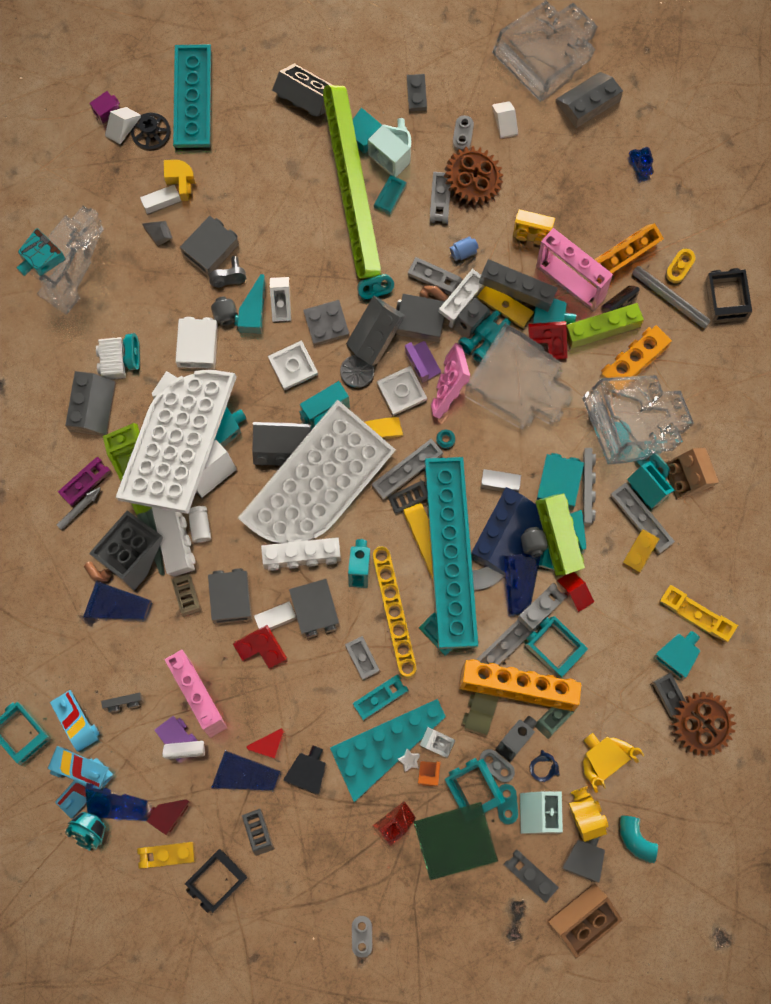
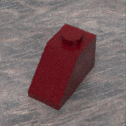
(167, 815)

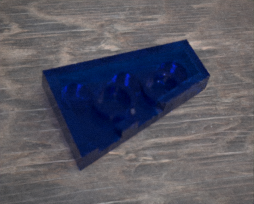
(520, 580)
(115, 603)
(244, 773)
(110, 805)

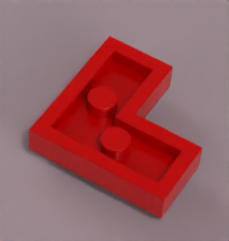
(552, 333)
(262, 642)

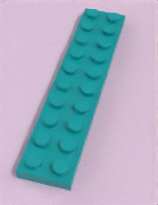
(451, 553)

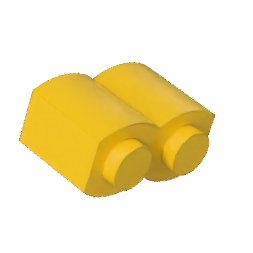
(588, 818)

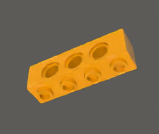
(630, 248)
(654, 337)

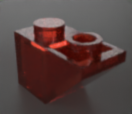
(395, 824)

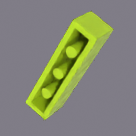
(604, 325)
(560, 534)

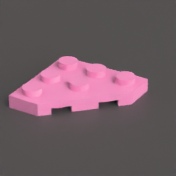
(450, 383)

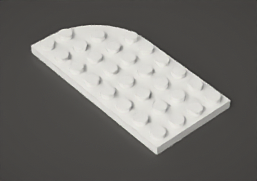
(176, 441)
(318, 479)

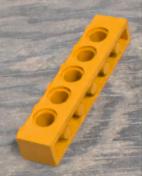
(510, 689)

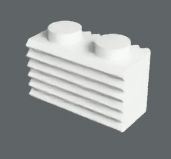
(111, 358)

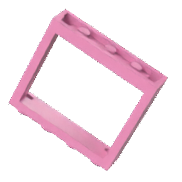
(568, 278)
(195, 693)

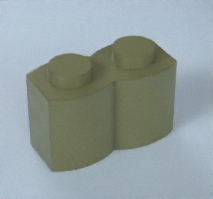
(480, 714)

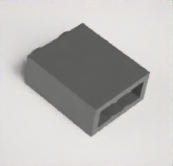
(209, 245)
(421, 318)
(229, 596)
(314, 608)

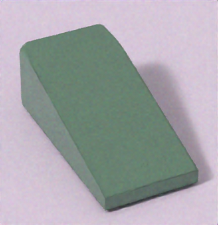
(552, 721)

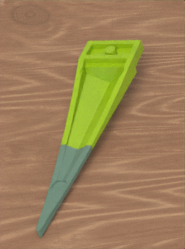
(119, 448)

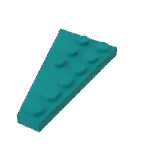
(376, 751)

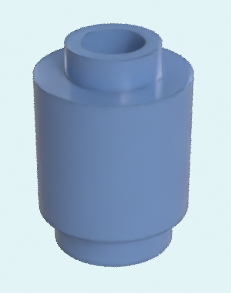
(464, 248)

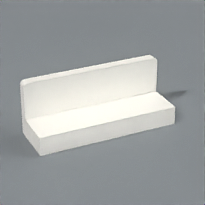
(461, 297)

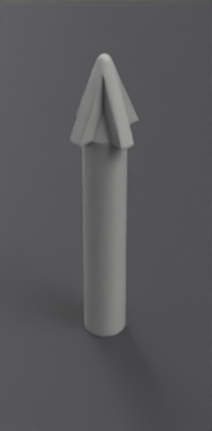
(91, 496)

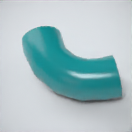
(635, 842)

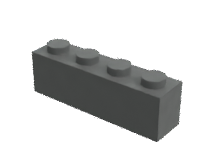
(518, 285)

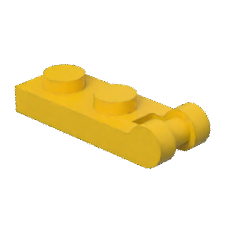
(166, 855)

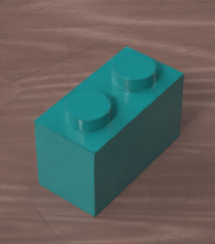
(650, 485)

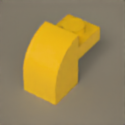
(179, 173)

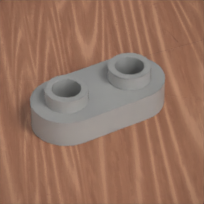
(463, 132)
(497, 765)
(362, 936)

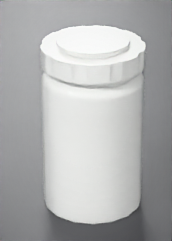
(199, 524)

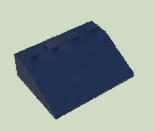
(504, 530)

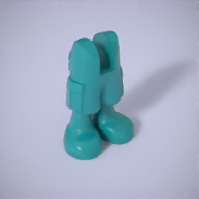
(485, 331)

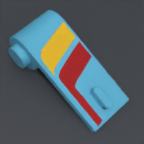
(74, 722)
(77, 767)
(75, 796)

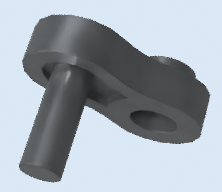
(234, 275)

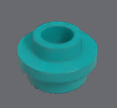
(445, 433)

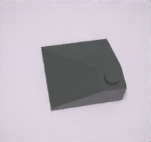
(128, 549)

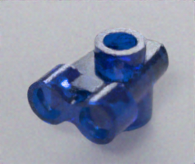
(643, 160)

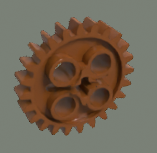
(476, 161)
(692, 736)

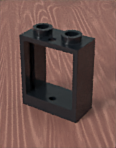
(732, 312)
(193, 891)

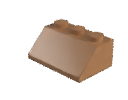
(585, 920)

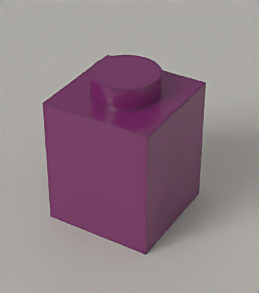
(103, 105)

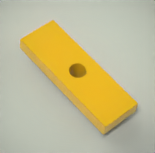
(514, 312)

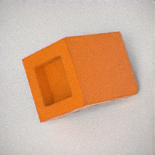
(429, 773)

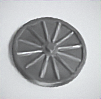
(356, 372)

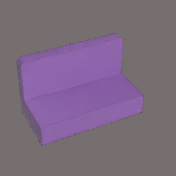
(422, 361)

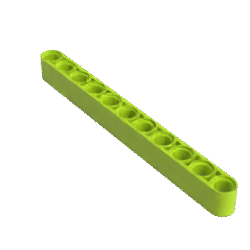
(351, 181)

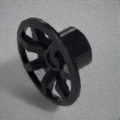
(149, 129)

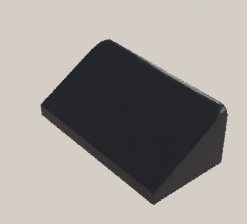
(621, 299)

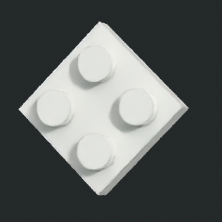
(293, 365)
(401, 390)

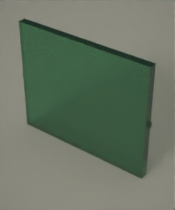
(455, 841)

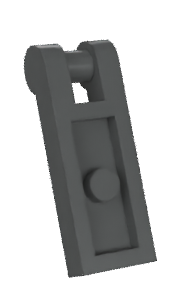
(531, 876)

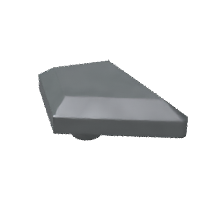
(158, 231)

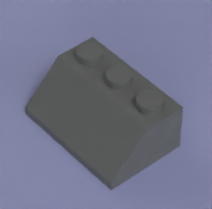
(301, 89)
(590, 98)
(375, 331)
(90, 404)
(276, 441)

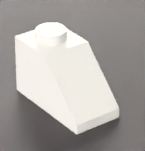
(280, 299)

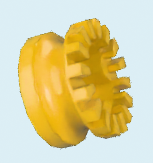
(580, 794)

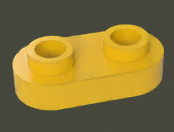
(679, 266)

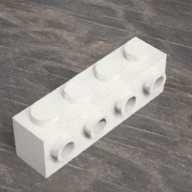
(175, 541)
(301, 553)

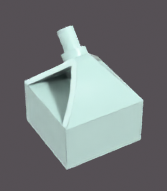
(391, 147)

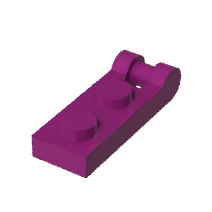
(84, 481)

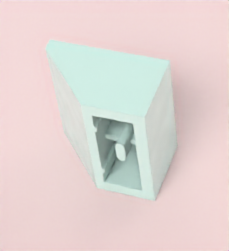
(541, 813)

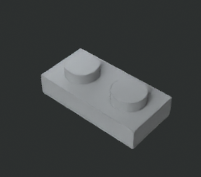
(362, 658)

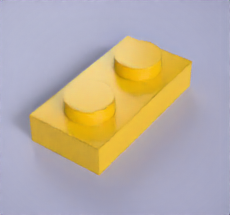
(641, 550)

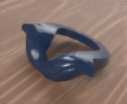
(545, 757)

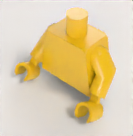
(606, 758)

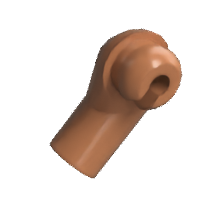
(433, 291)
(96, 575)

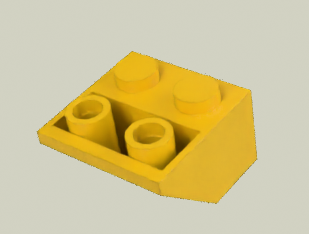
(532, 226)

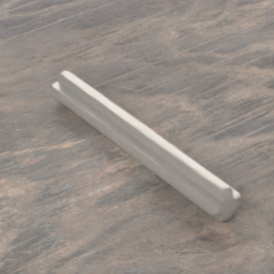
(671, 297)

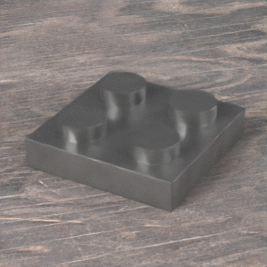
(326, 322)

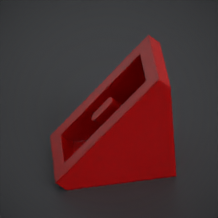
(576, 591)
(268, 745)

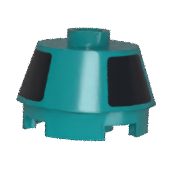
(86, 830)

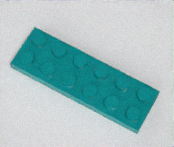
(192, 96)

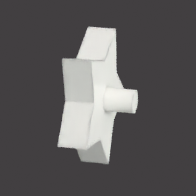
(409, 760)

